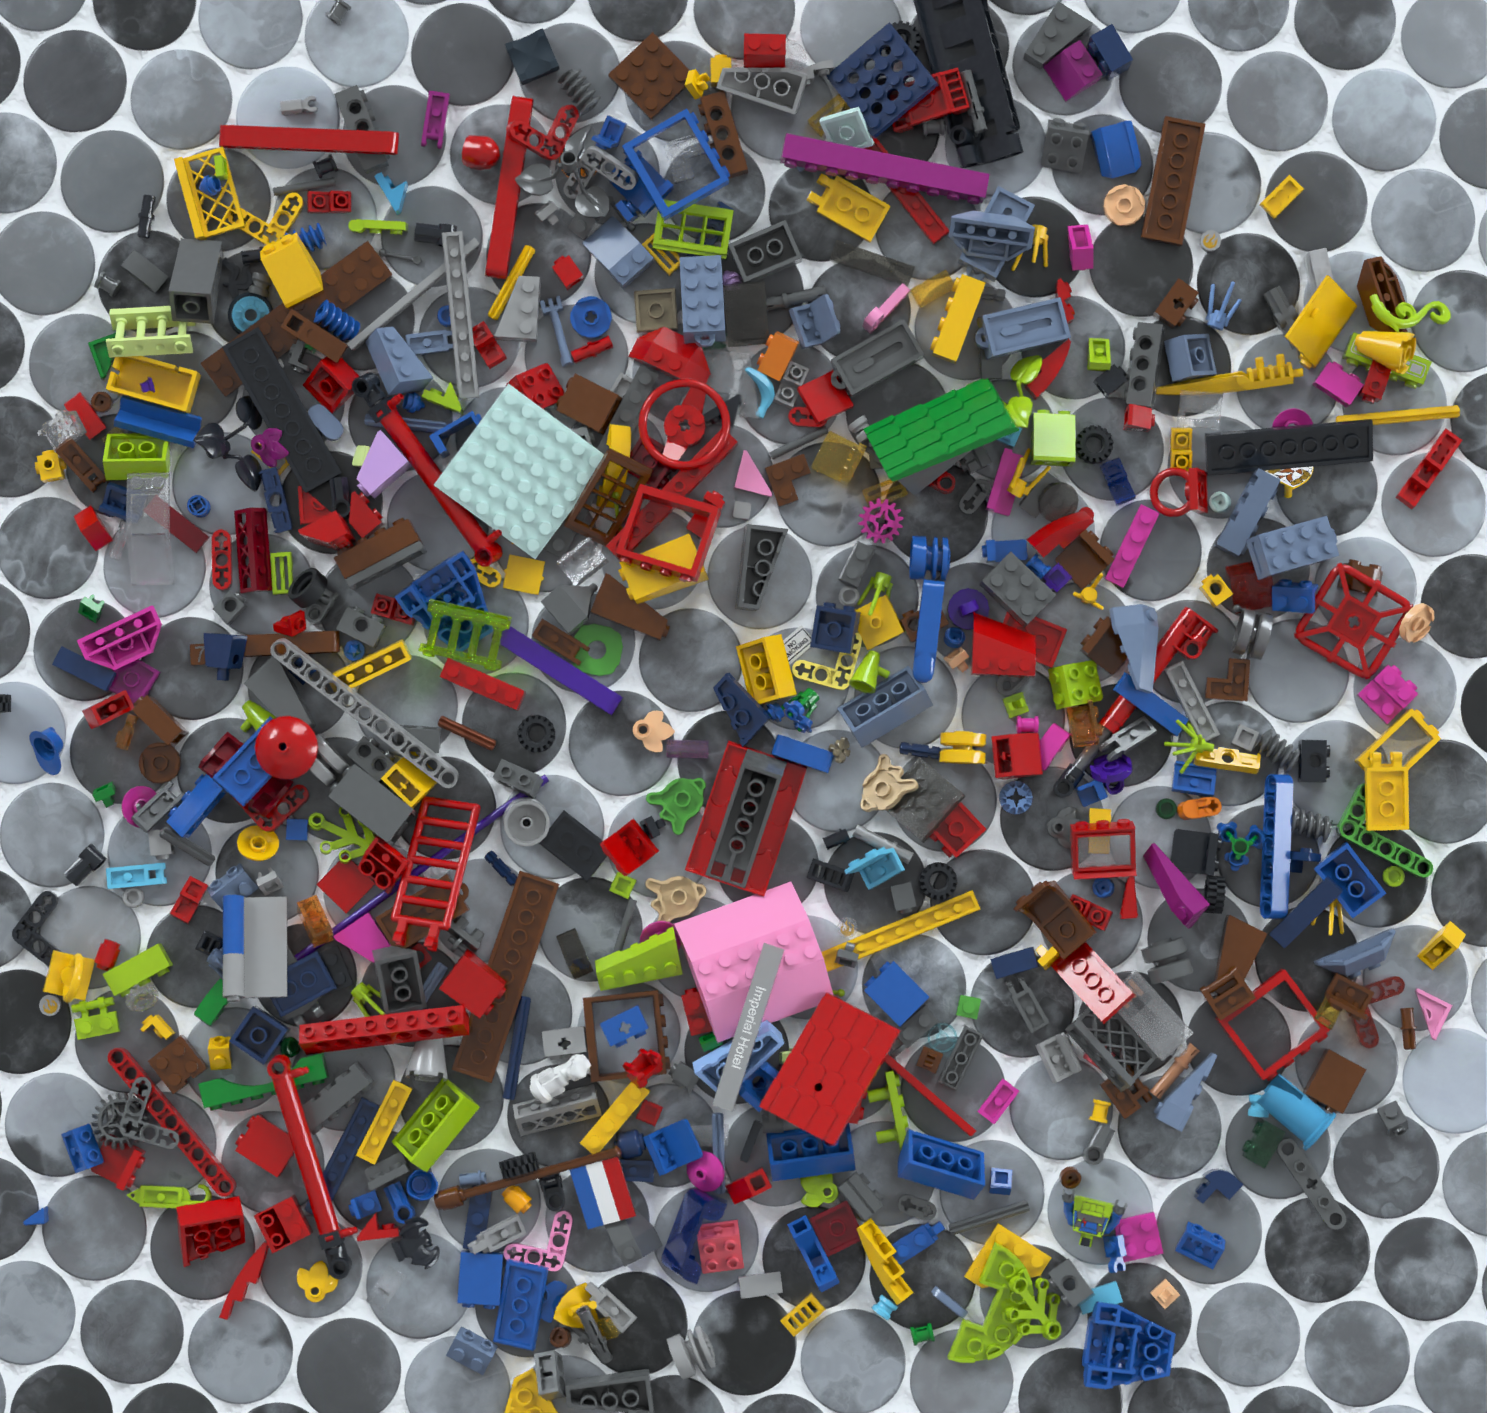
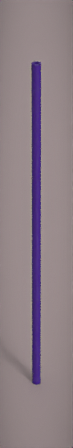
(415, 872)

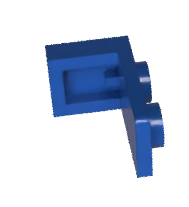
(610, 133)
(997, 550)

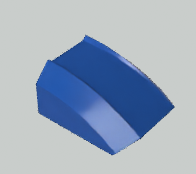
(1116, 149)

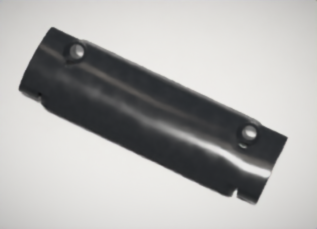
(964, 37)

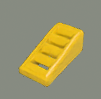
(814, 1301)

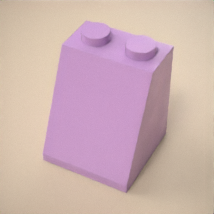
(381, 466)

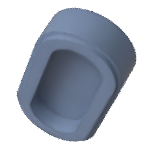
(326, 422)
(949, 1302)

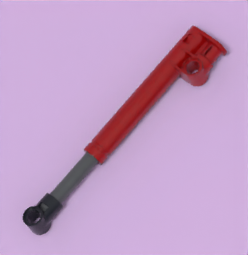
(1184, 631)

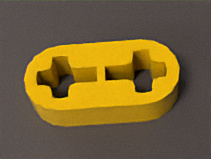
(489, 570)

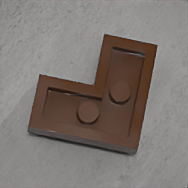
(782, 475)
(1235, 686)

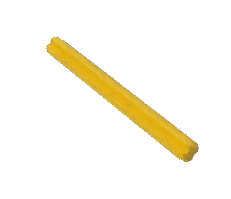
(1405, 415)

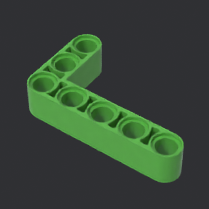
(1377, 839)

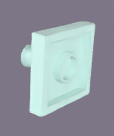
(847, 128)

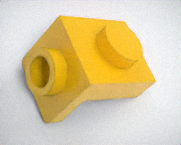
(219, 1053)

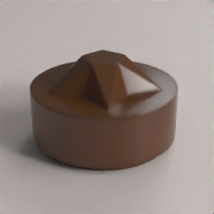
(101, 402)
(1070, 1177)
(560, 1337)

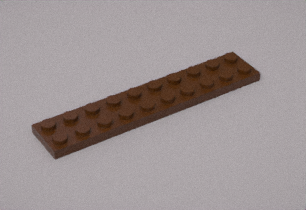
(342, 286)
(512, 961)

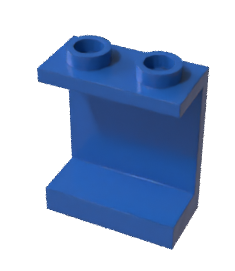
(638, 194)
(450, 429)

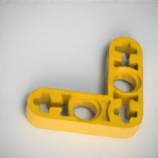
(273, 226)

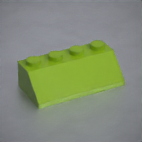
(435, 1124)

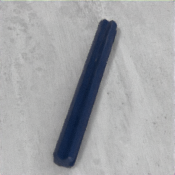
(517, 1048)

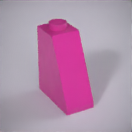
(363, 936)

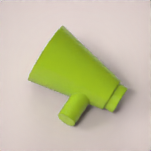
(866, 674)
(255, 715)

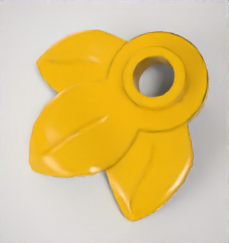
(316, 1278)

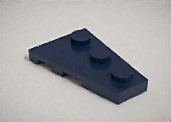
(742, 708)

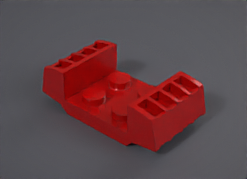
(943, 100)

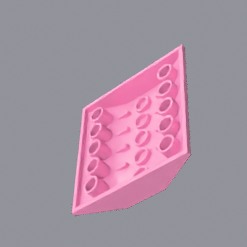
(726, 947)

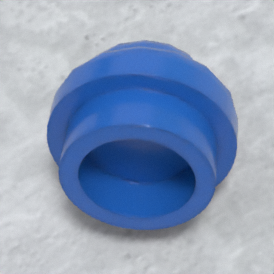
(210, 185)
(412, 402)

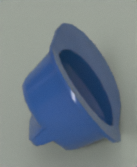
(47, 748)

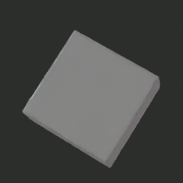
(1245, 737)

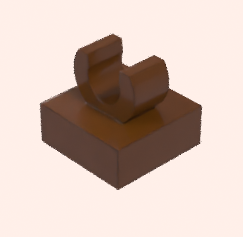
(929, 1059)

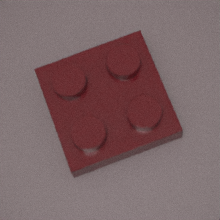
(836, 1228)

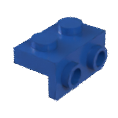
(1294, 596)

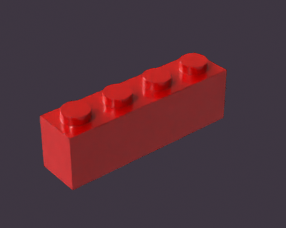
(482, 684)

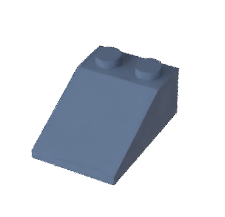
(618, 252)

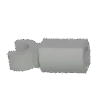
(297, 106)

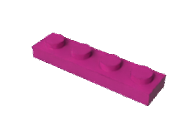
(1131, 546)

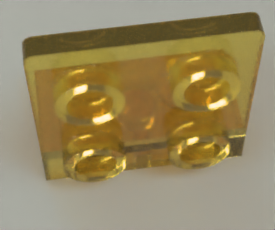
(838, 458)

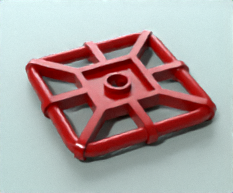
(1339, 623)

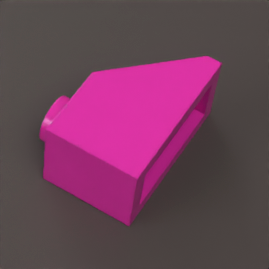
(1080, 247)

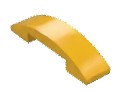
(620, 440)

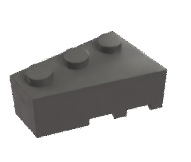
(1056, 34)

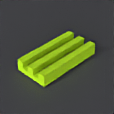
(282, 572)

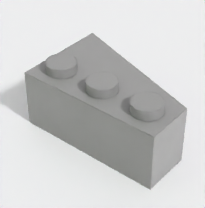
(522, 312)

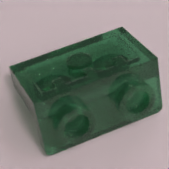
(1263, 1143)

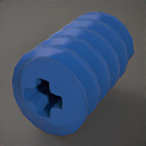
(312, 237)
(337, 321)

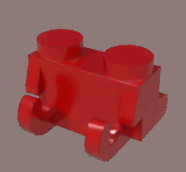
(643, 1067)

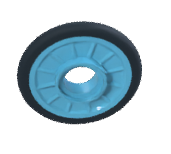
(243, 302)

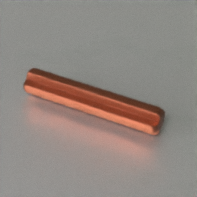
(466, 733)

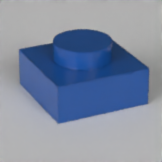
(628, 210)

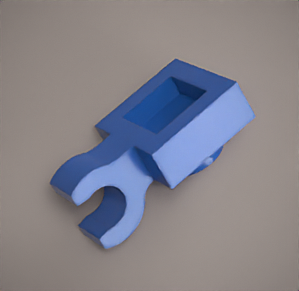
(1115, 1248)

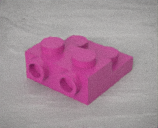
(1388, 693)

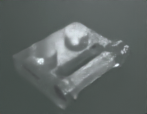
(1200, 403)

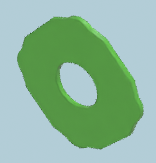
(613, 644)

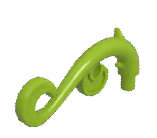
(1407, 309)

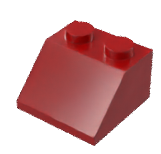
(331, 383)

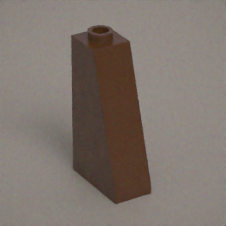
(615, 605)
(1237, 948)

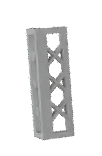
(571, 1100)

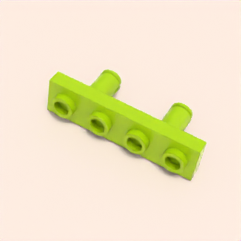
(890, 1092)

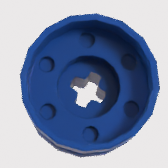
(929, 558)

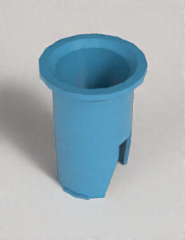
(1295, 1111)

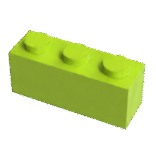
(138, 970)

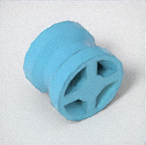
(884, 1307)

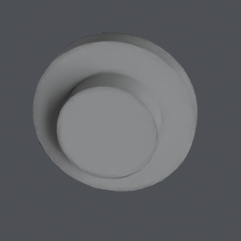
(849, 596)

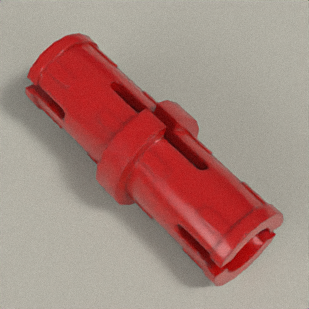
(591, 349)

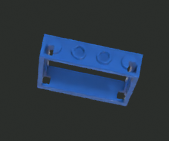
(712, 155)

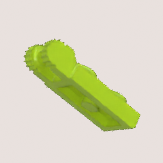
(377, 226)

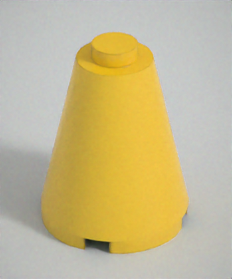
(1388, 348)

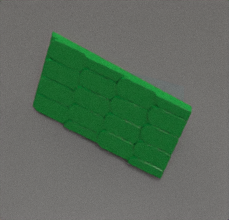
(937, 434)

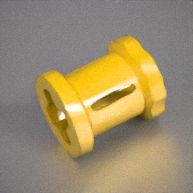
(1100, 1111)

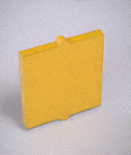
(523, 574)

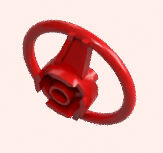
(690, 412)

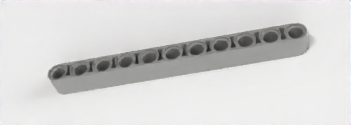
(360, 703)

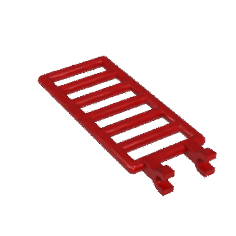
(435, 926)

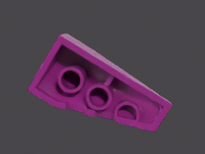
(1177, 890)

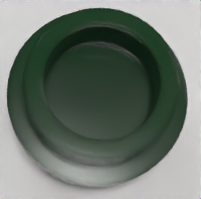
(1166, 808)
(289, 1047)

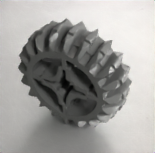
(112, 1104)

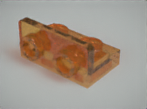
(1084, 725)

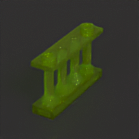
(459, 614)

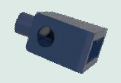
(224, 652)

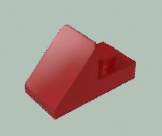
(372, 1230)

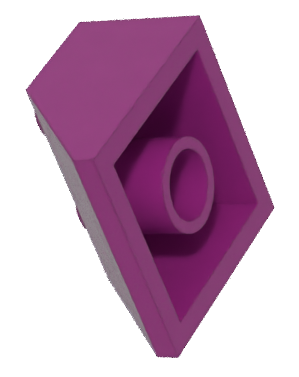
(1073, 71)

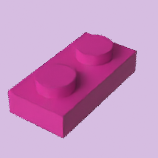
(998, 1101)

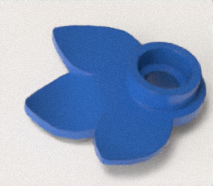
(554, 1293)

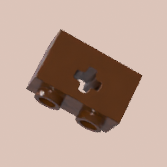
(1179, 292)

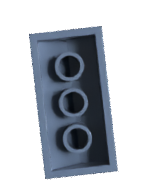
(891, 705)

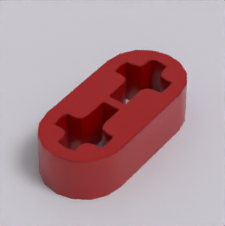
(809, 423)

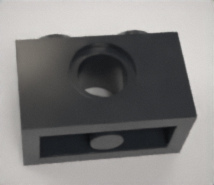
(1308, 773)

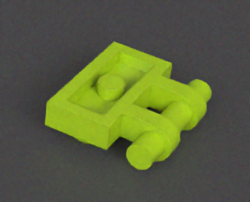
(95, 1025)

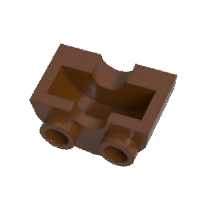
(1373, 571)

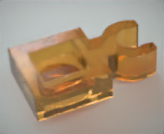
(124, 737)

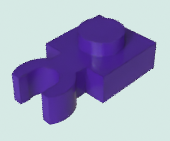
(1057, 577)

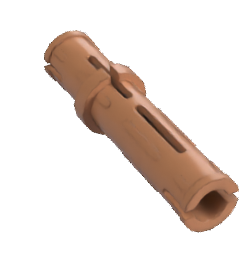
(1174, 1071)

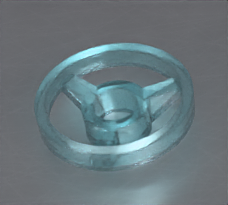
(942, 1032)

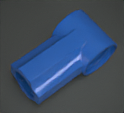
(398, 1200)

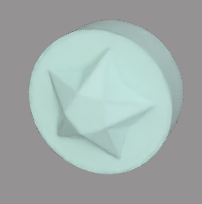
(1220, 502)

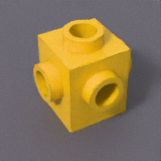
(52, 473)

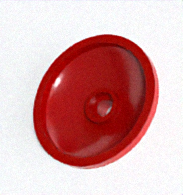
(300, 749)

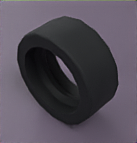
(307, 587)

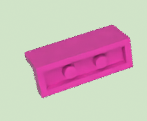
(1000, 499)

